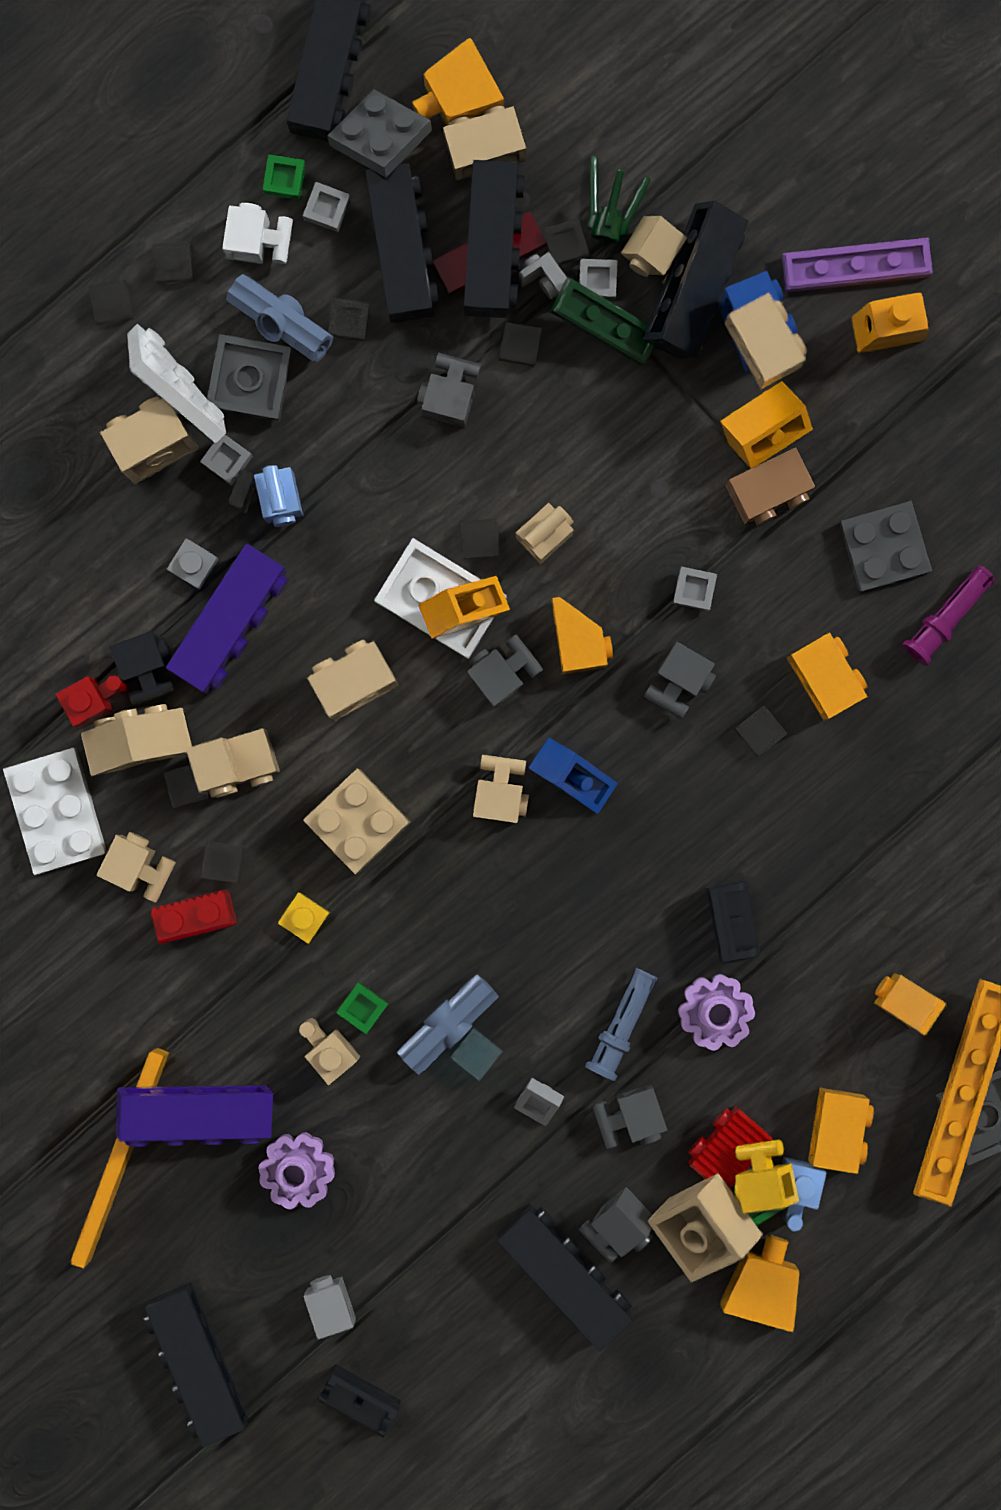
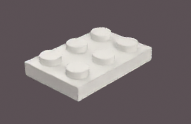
(419, 577)
(55, 811)

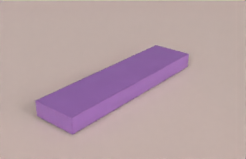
(857, 265)

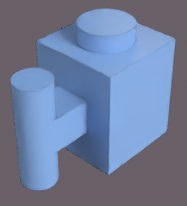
(278, 495)
(809, 1186)

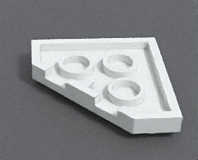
(172, 381)

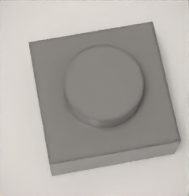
(326, 207)
(599, 276)
(226, 459)
(192, 563)
(694, 588)
(539, 1102)

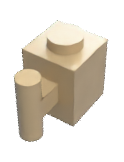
(653, 246)
(545, 532)
(499, 799)
(129, 863)
(331, 1053)

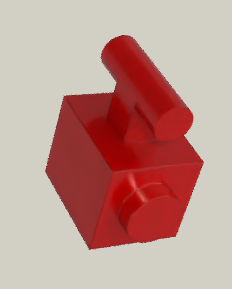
(89, 700)

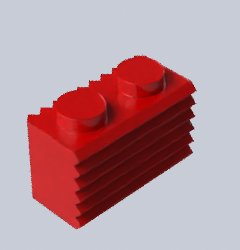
(193, 916)
(718, 1151)

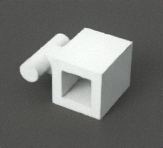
(249, 235)

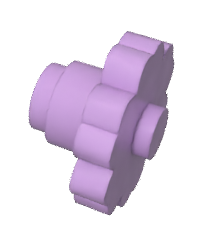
(716, 1012)
(297, 1170)

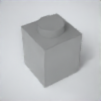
(329, 1306)

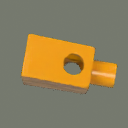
(458, 86)
(893, 322)
(764, 1287)

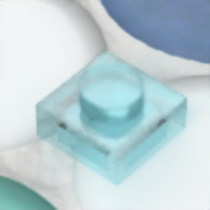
(476, 1053)

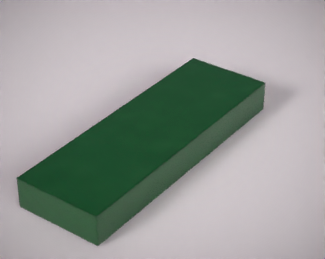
(602, 321)

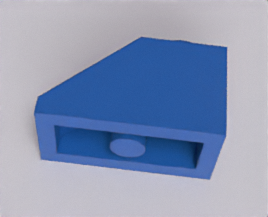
(573, 775)

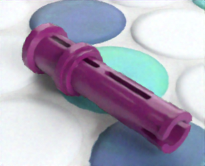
(938, 628)

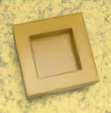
(303, 917)

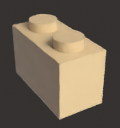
(486, 137)
(766, 340)

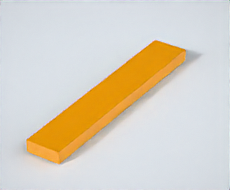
(962, 1097)
(113, 1172)

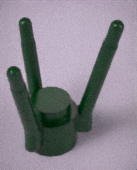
(608, 224)

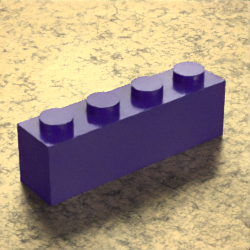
(228, 619)
(193, 1114)

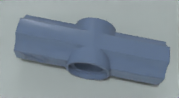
(279, 318)
(447, 1024)

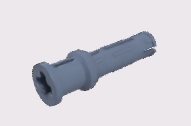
(615, 1040)

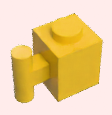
(764, 1185)

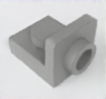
(548, 269)

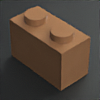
(771, 486)

